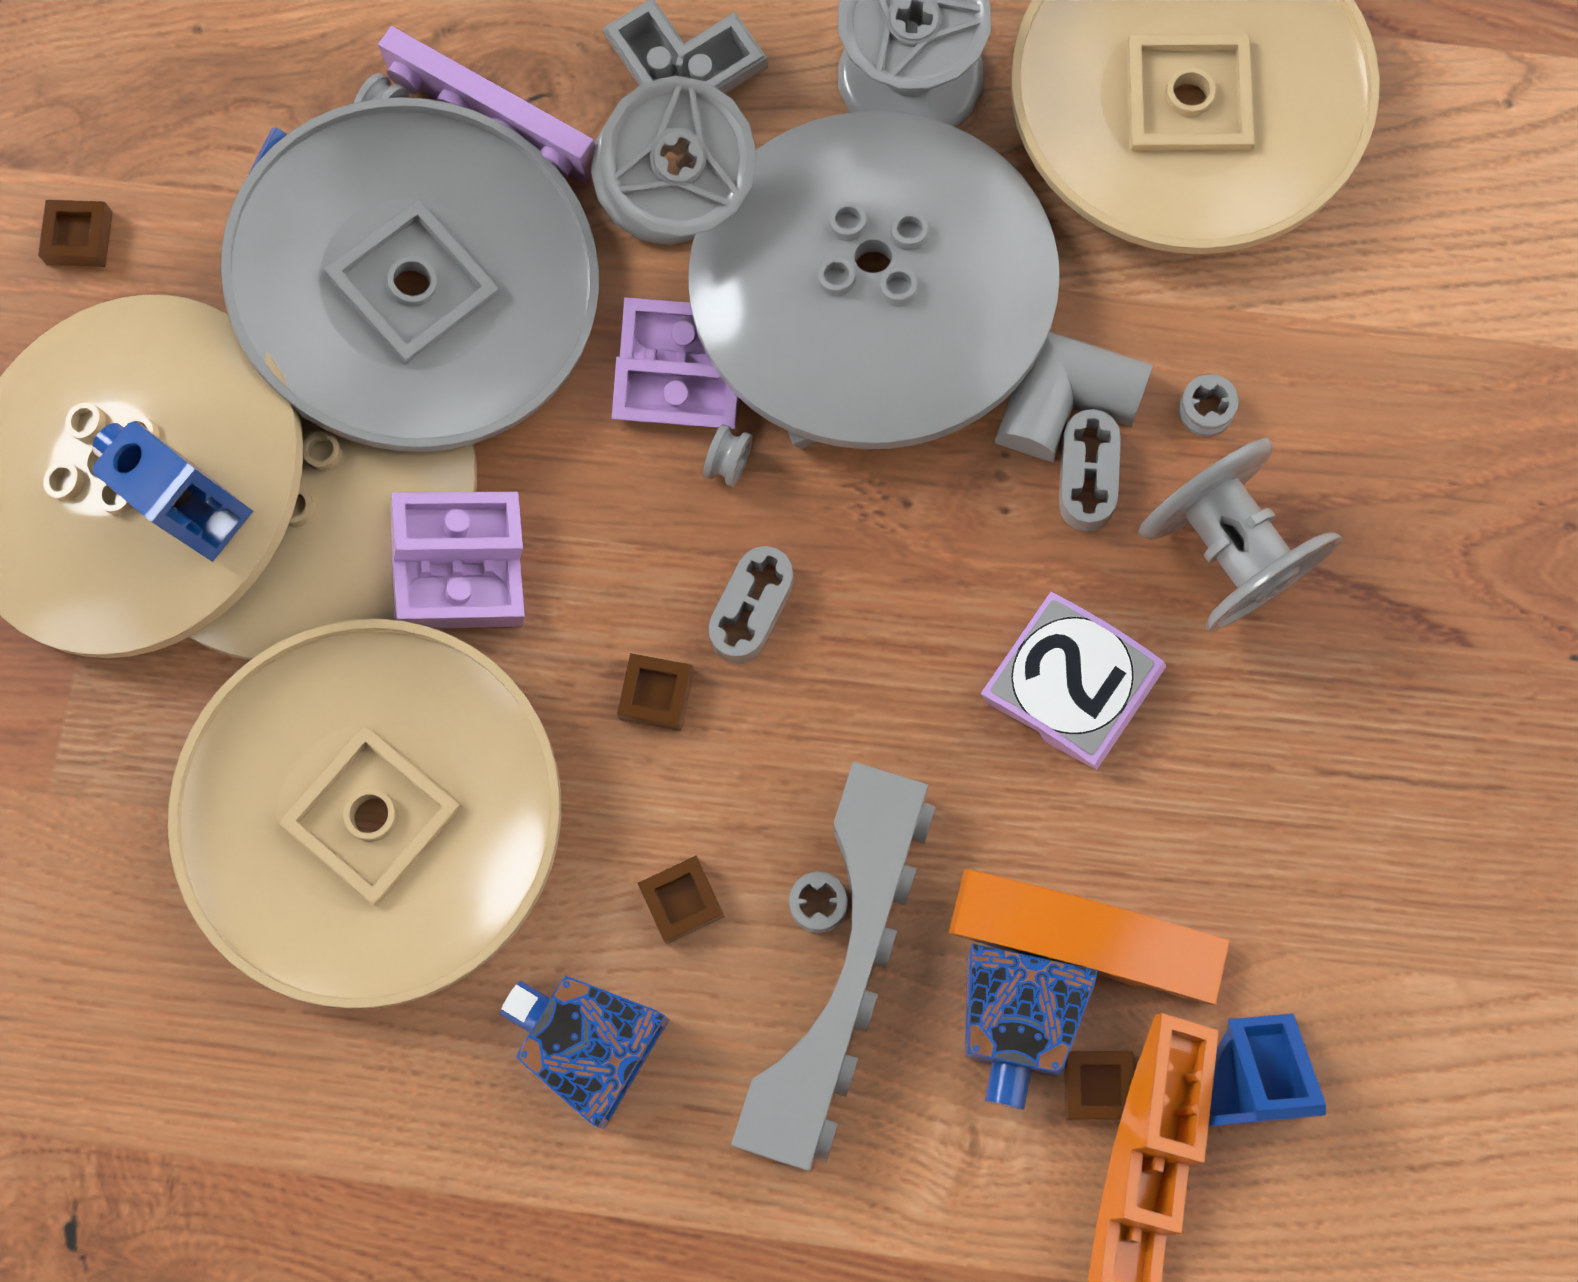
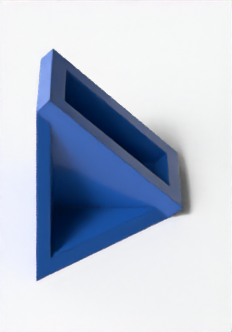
(1263, 1073)

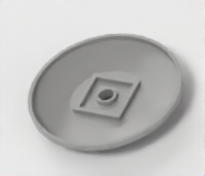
(428, 193)
(890, 350)

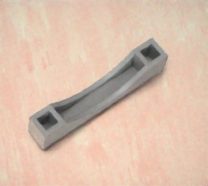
(791, 1099)

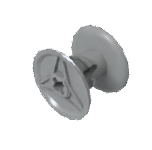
(913, 56)
(711, 150)
(1238, 533)

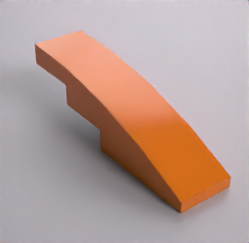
(1089, 935)
(1154, 1146)

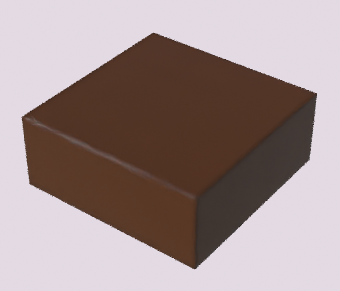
(75, 233)
(655, 692)
(681, 900)
(1097, 1084)

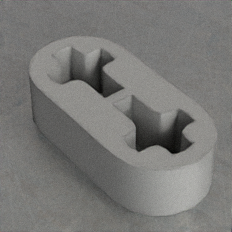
(1104, 470)
(738, 598)

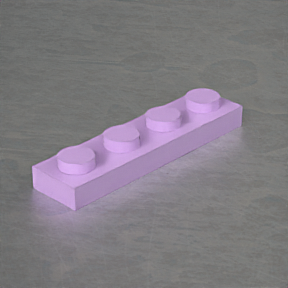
(447, 81)

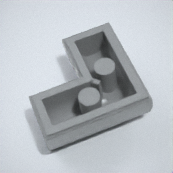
(653, 49)
(1065, 378)

